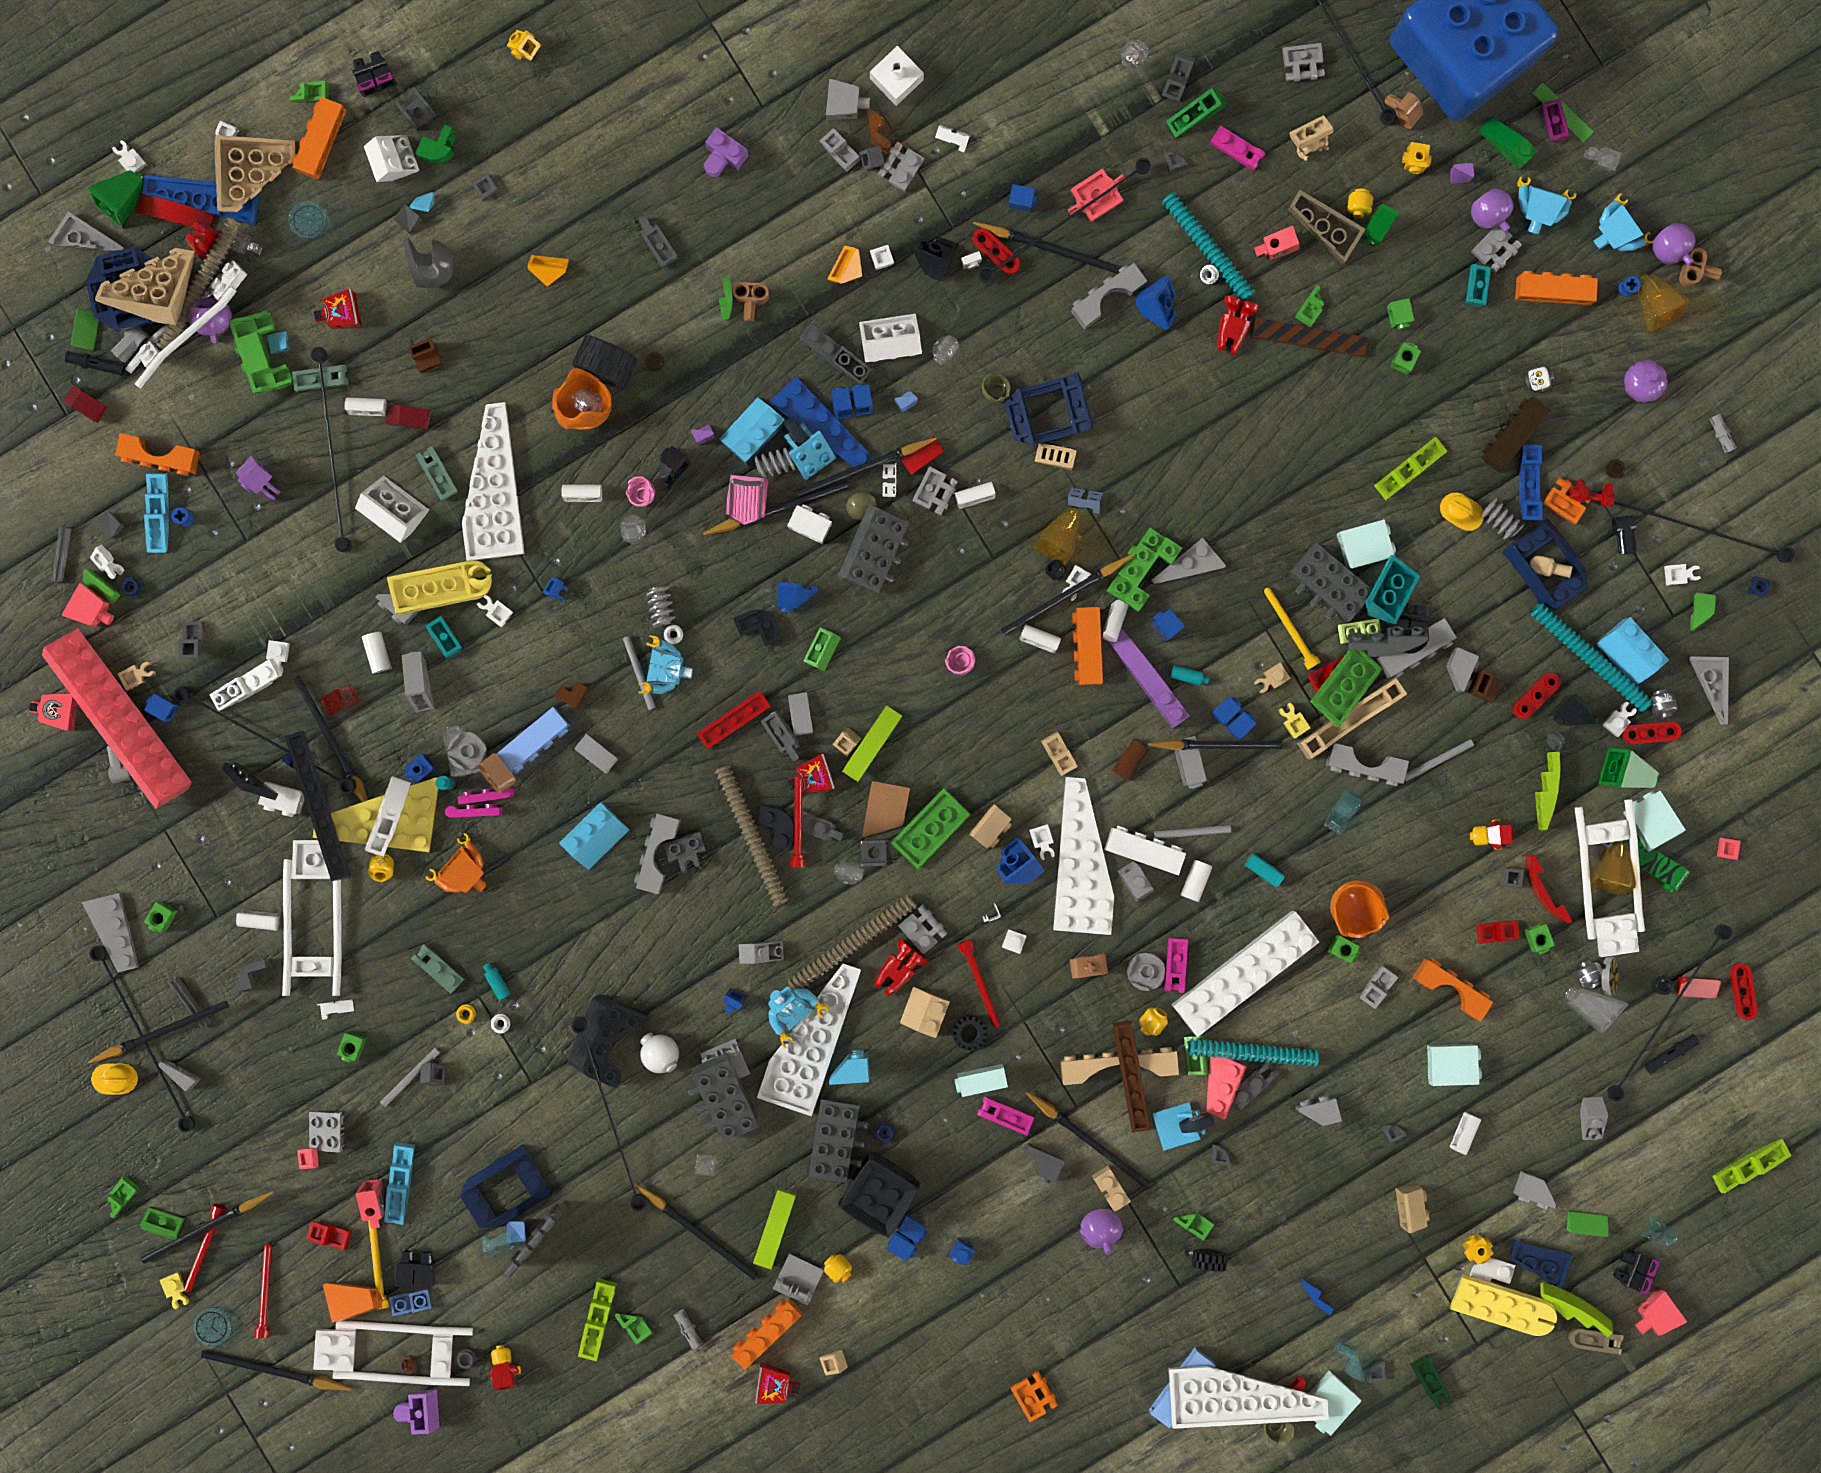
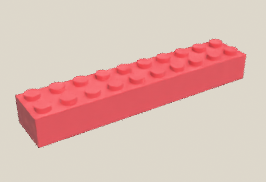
(116, 718)

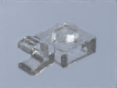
(1606, 158)
(242, 244)

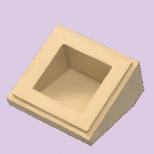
(847, 741)
(833, 1362)

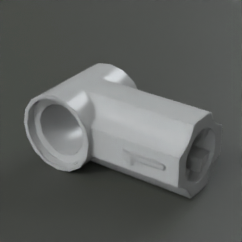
(130, 343)
(117, 771)

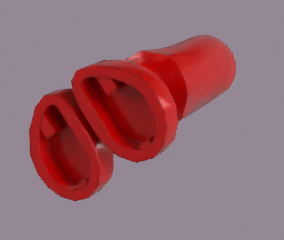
(202, 239)
(1235, 327)
(898, 970)

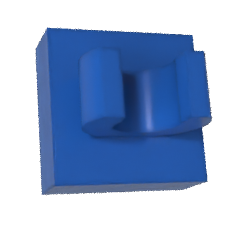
(554, 587)
(733, 1000)

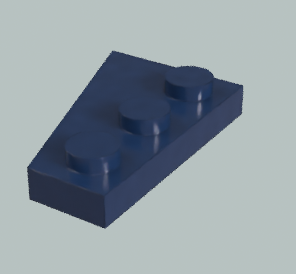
(1543, 1261)

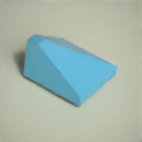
(423, 202)
(278, 342)

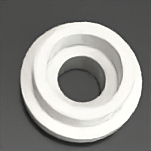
(1204, 274)
(669, 629)
(494, 1023)

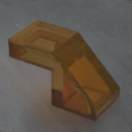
(876, 123)

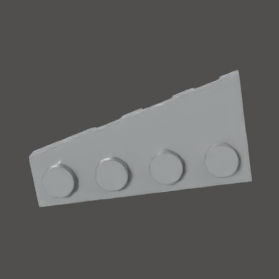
(112, 926)

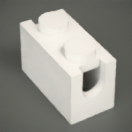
(810, 524)
(288, 800)

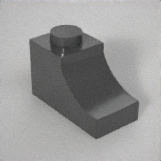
(1048, 1163)

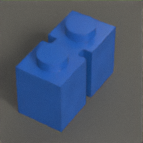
(861, 398)
(1167, 624)
(1241, 724)
(903, 1246)

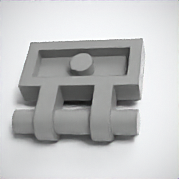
(1303, 55)
(906, 169)
(1491, 244)
(929, 488)
(918, 933)

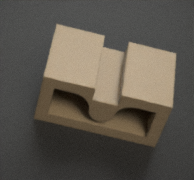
(1107, 1181)

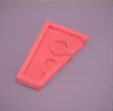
(1223, 1084)

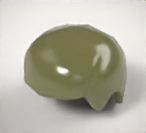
(995, 388)
(858, 503)
(1279, 1431)

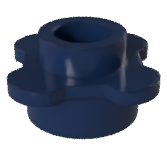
(1763, 583)
(125, 588)
(884, 1127)

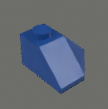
(1156, 302)
(793, 596)
(1018, 863)

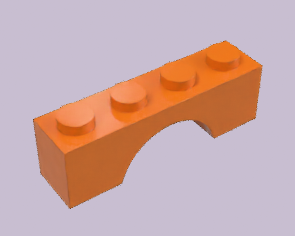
(180, 458)
(1472, 1002)

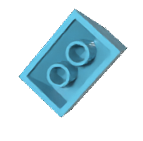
(752, 430)
(1632, 651)
(594, 836)
(852, 1069)

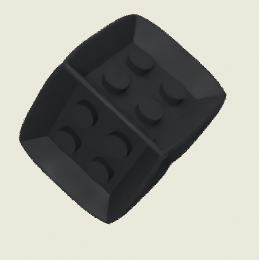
(879, 1194)

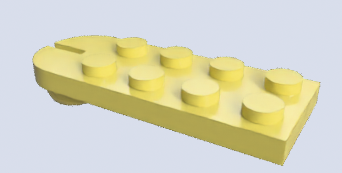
(439, 586)
(1504, 1306)

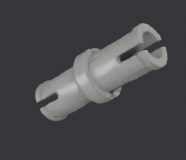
(1722, 433)
(688, 1329)

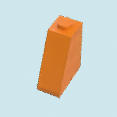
(350, 1300)

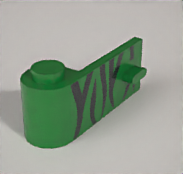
(1661, 867)

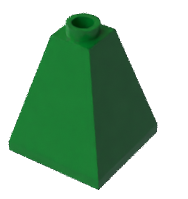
(118, 196)
(1627, 770)

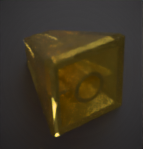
(1660, 302)
(1059, 537)
(1614, 870)

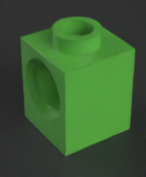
(1400, 314)
(1400, 364)
(168, 915)
(1532, 933)
(1336, 945)
(357, 1040)

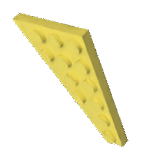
(413, 827)

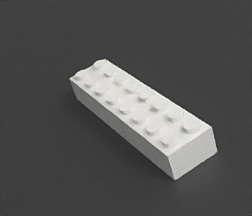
(1245, 973)

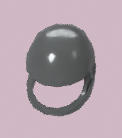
(430, 269)

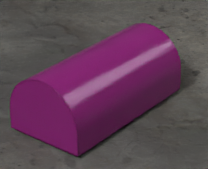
(1555, 120)

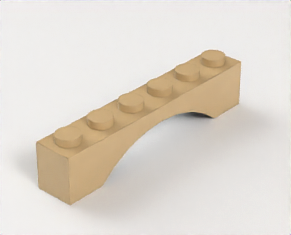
(1365, 709)
(1078, 1070)

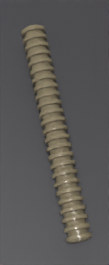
(203, 279)
(751, 835)
(852, 943)

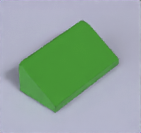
(84, 330)
(100, 586)
(822, 649)
(1196, 1064)
(162, 1223)
(1587, 1224)

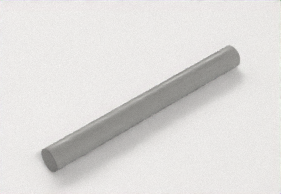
(638, 671)
(1439, 759)
(1192, 832)
(407, 1079)

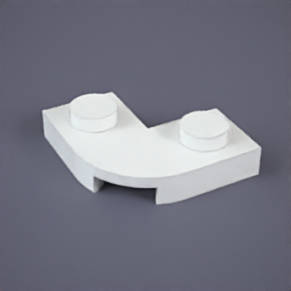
(1493, 1269)

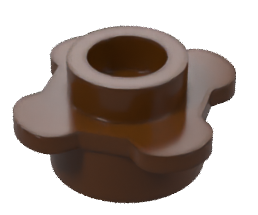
(409, 1365)

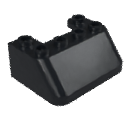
(603, 1024)

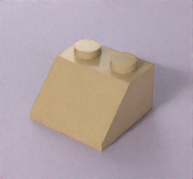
(990, 827)
(924, 1012)
(1412, 1208)

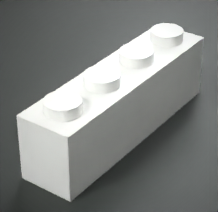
(1145, 851)

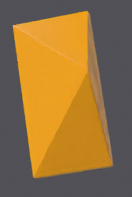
(847, 266)
(547, 268)

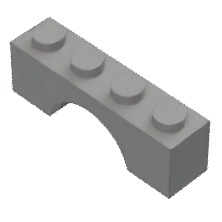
(1127, 281)
(1439, 636)
(1343, 758)
(650, 877)

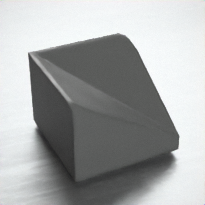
(871, 157)
(407, 219)
(109, 524)
(1512, 877)
(432, 1074)

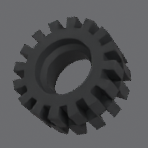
(969, 1044)
(1209, 1260)

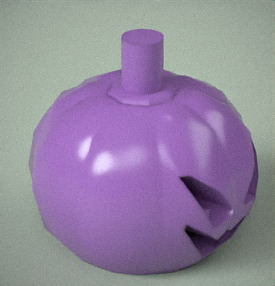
(1492, 209)
(1674, 244)
(217, 324)
(1645, 381)
(1101, 1229)

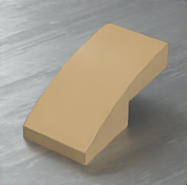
(1059, 753)

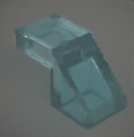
(1342, 812)
(1353, 1364)

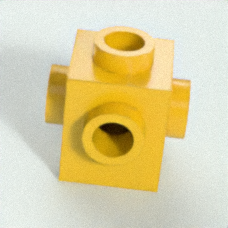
(523, 45)
(1416, 158)
(1472, 1246)

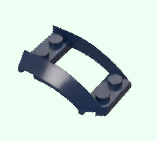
(1075, 402)
(1531, 543)
(527, 1174)

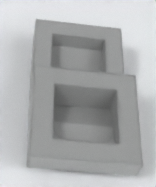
(840, 150)
(800, 714)
(596, 753)
(1378, 986)

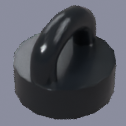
(1055, 569)

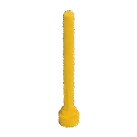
(1310, 659)
(377, 1265)

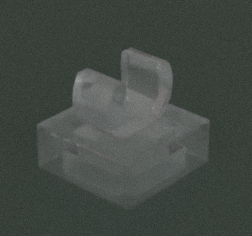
(705, 1165)

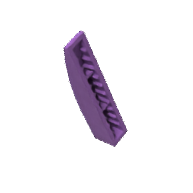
(1149, 680)

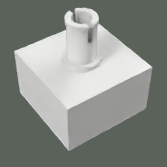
(896, 75)

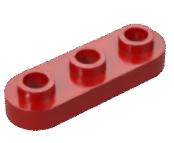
(992, 243)
(1528, 698)
(1659, 733)
(1748, 998)

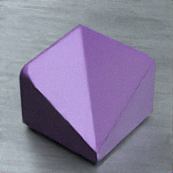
(1461, 173)
(703, 434)

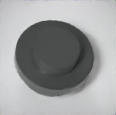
(1555, 740)
(466, 1358)

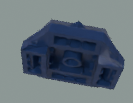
(108, 268)

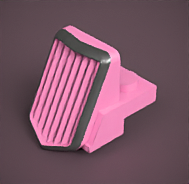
(747, 498)

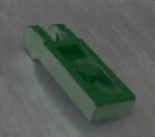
(1430, 1380)

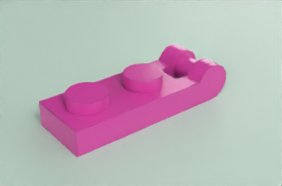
(1236, 148)
(486, 795)
(472, 811)
(1176, 964)
(1006, 1116)

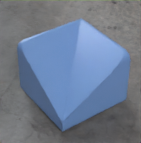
(906, 401)
(518, 1230)

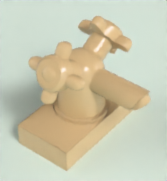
(1312, 136)

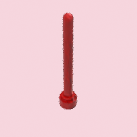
(798, 858)
(966, 948)
(216, 1211)
(262, 1329)

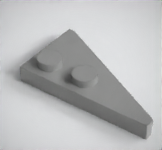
(78, 234)
(1194, 561)
(1714, 678)

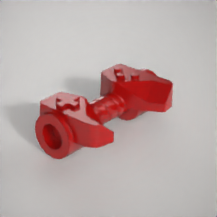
(1581, 493)

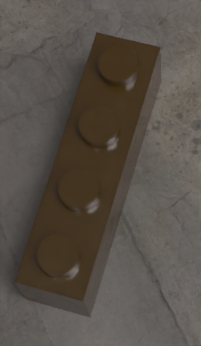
(1515, 434)

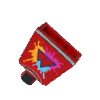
(340, 311)
(815, 776)
(774, 1385)

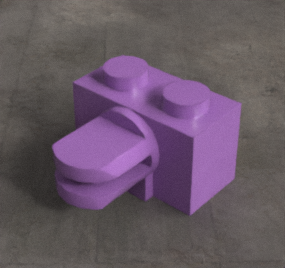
(724, 152)
(254, 476)
(420, 1412)

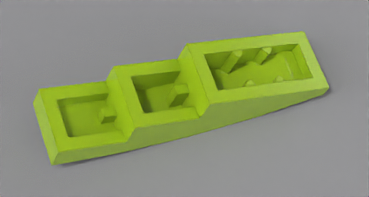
(1410, 468)
(872, 743)
(1547, 797)
(1751, 1165)
(774, 1228)
(1573, 1306)
(597, 1319)

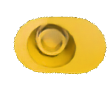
(1461, 511)
(114, 1078)

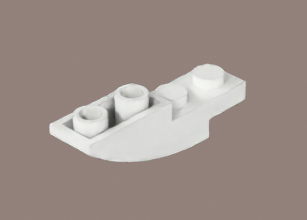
(246, 686)
(388, 816)

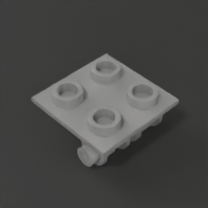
(734, 1053)
(326, 1131)
(798, 1279)

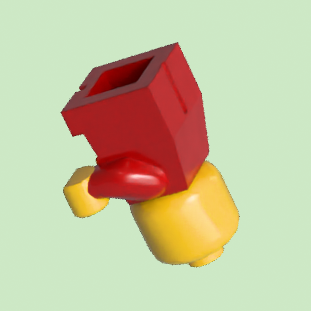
(1495, 834)
(503, 1371)

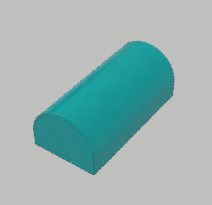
(1478, 285)
(443, 637)
(1264, 870)

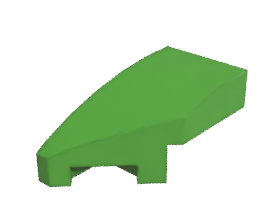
(311, 92)
(726, 302)
(1311, 308)
(1703, 609)
(121, 1195)
(1196, 1224)
(635, 1326)

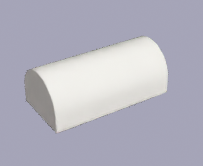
(366, 406)
(582, 493)
(975, 495)
(1114, 621)
(1040, 638)
(376, 652)
(1196, 880)
(258, 920)
(1465, 1133)

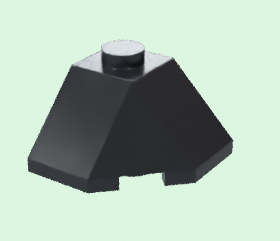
(935, 256)
(672, 466)
(1573, 711)

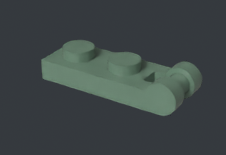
(310, 379)
(437, 474)
(438, 969)

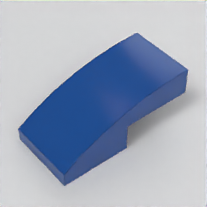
(1314, 1294)

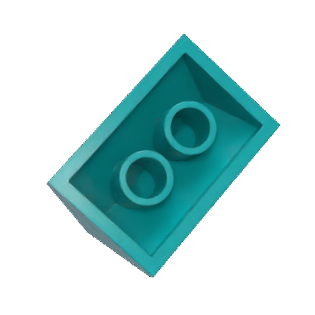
(1391, 591)

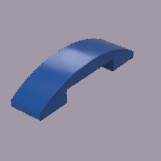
(1530, 482)

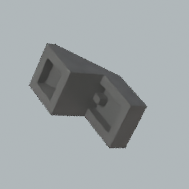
(1178, 76)
(192, 640)
(246, 979)

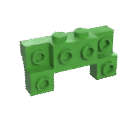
(254, 355)
(1133, 571)

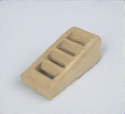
(1053, 462)

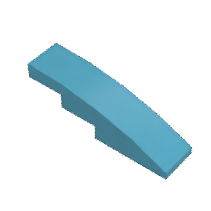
(157, 512)
(399, 1183)

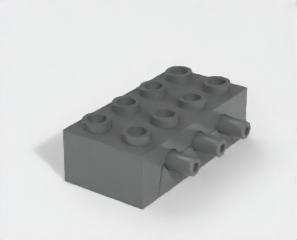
(874, 550)
(1329, 583)
(723, 1098)
(835, 1140)

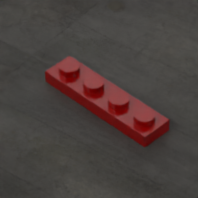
(733, 720)

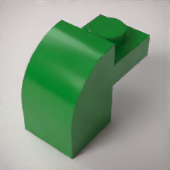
(439, 151)

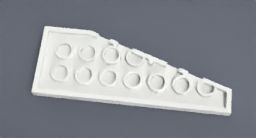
(492, 506)
(1083, 882)
(798, 1071)
(1222, 1398)

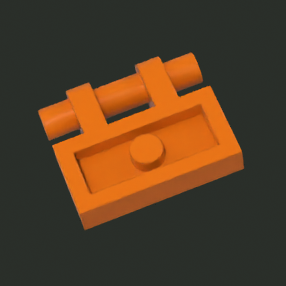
(1562, 504)
(1028, 1399)

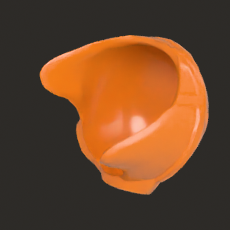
(563, 401)
(1358, 909)

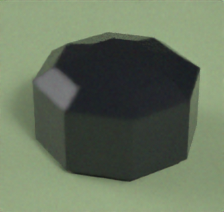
(1663, 985)

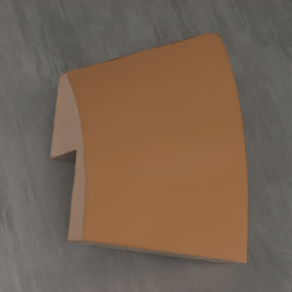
(885, 808)

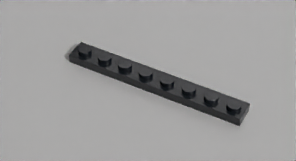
(317, 806)

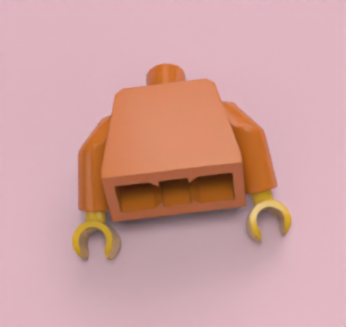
(462, 870)

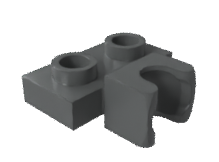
(685, 851)

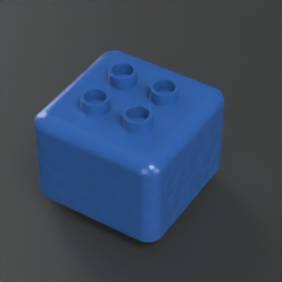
(1471, 47)

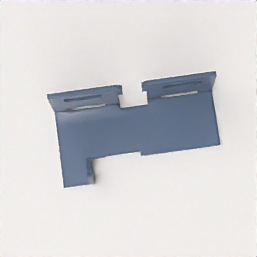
(1078, 502)

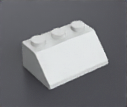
(890, 338)
(391, 508)

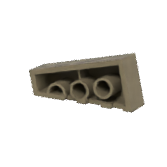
(1328, 226)

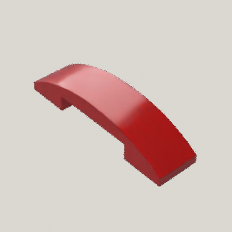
(172, 211)
(1533, 868)

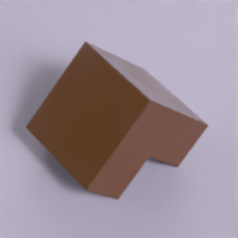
(425, 355)
(1485, 686)
(575, 697)

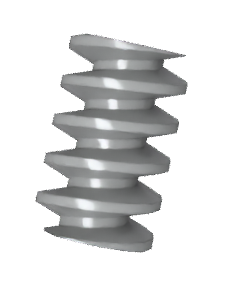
(774, 463)
(1501, 519)
(660, 606)

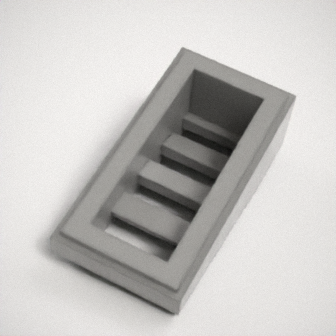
(182, 1077)

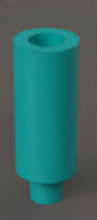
(1188, 675)
(445, 783)
(496, 982)

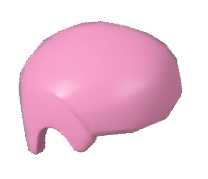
(640, 491)
(960, 660)

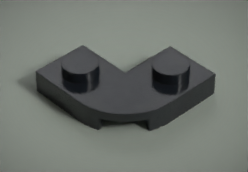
(759, 620)
(783, 825)

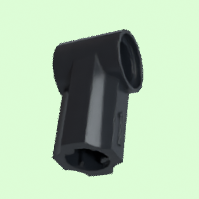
(1624, 530)

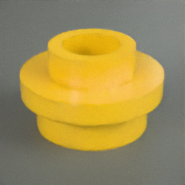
(465, 1020)

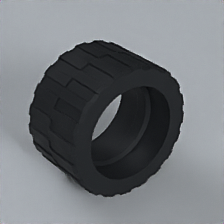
(605, 361)

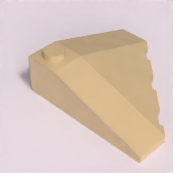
(246, 166)
(153, 291)

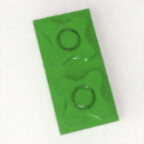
(1346, 686)
(930, 828)

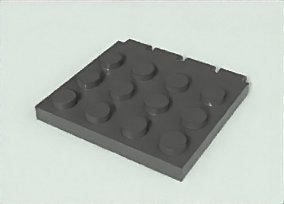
(535, 1238)

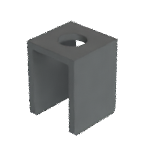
(417, 103)
(881, 860)

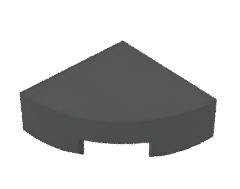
(1174, 161)
(1393, 1132)
(1219, 1156)
(1376, 1372)

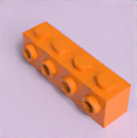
(766, 1333)

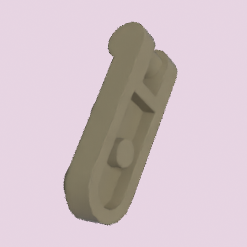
(1595, 1340)

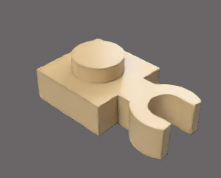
(133, 676)
(1274, 676)

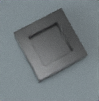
(485, 187)

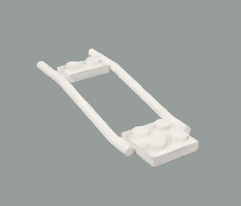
(222, 288)
(309, 864)
(1618, 932)
(337, 1349)

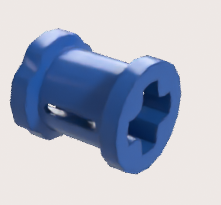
(1633, 282)
(178, 512)

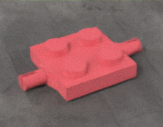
(1092, 188)

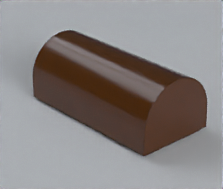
(1130, 759)

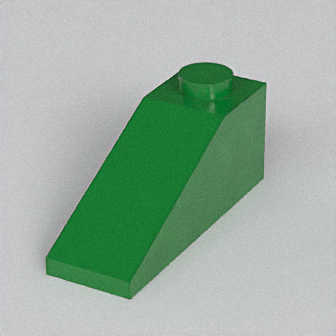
(1197, 112)
(1508, 142)
(1379, 225)

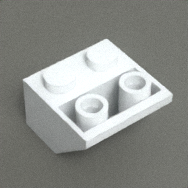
(391, 157)

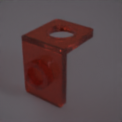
(335, 700)

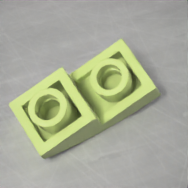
(1364, 627)

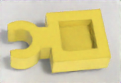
(1296, 723)
(174, 1286)

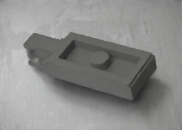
(657, 243)
(782, 735)
(819, 827)

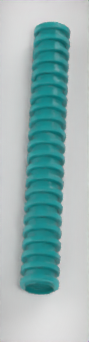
(1208, 246)
(1253, 1052)

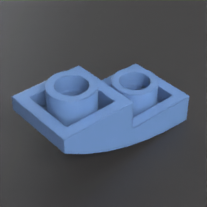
(410, 1302)

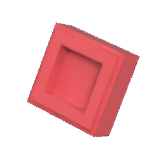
(1728, 848)
(308, 1158)

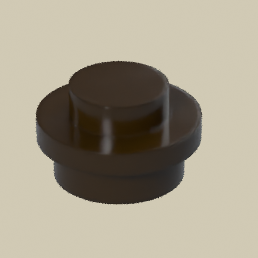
(654, 362)
(1615, 469)

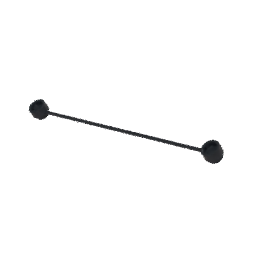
(1387, 115)
(1142, 167)
(320, 356)
(1783, 555)
(183, 694)
(1722, 932)
(99, 953)
(579, 1026)

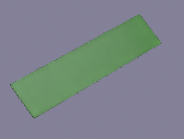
(1574, 123)

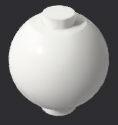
(659, 1053)

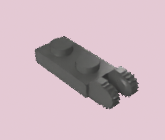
(1253, 1085)

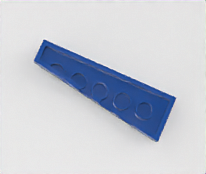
(198, 195)
(803, 407)

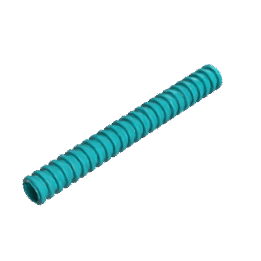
(1591, 657)

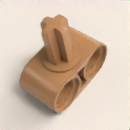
(1408, 109)
(1698, 269)
(749, 298)
(496, 773)
(1088, 966)

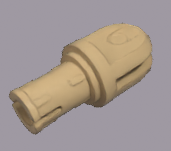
(1547, 566)

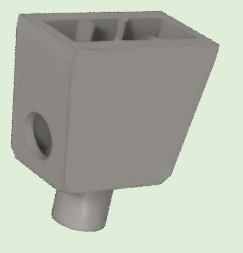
(844, 101)
(1135, 881)

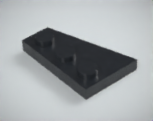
(247, 781)

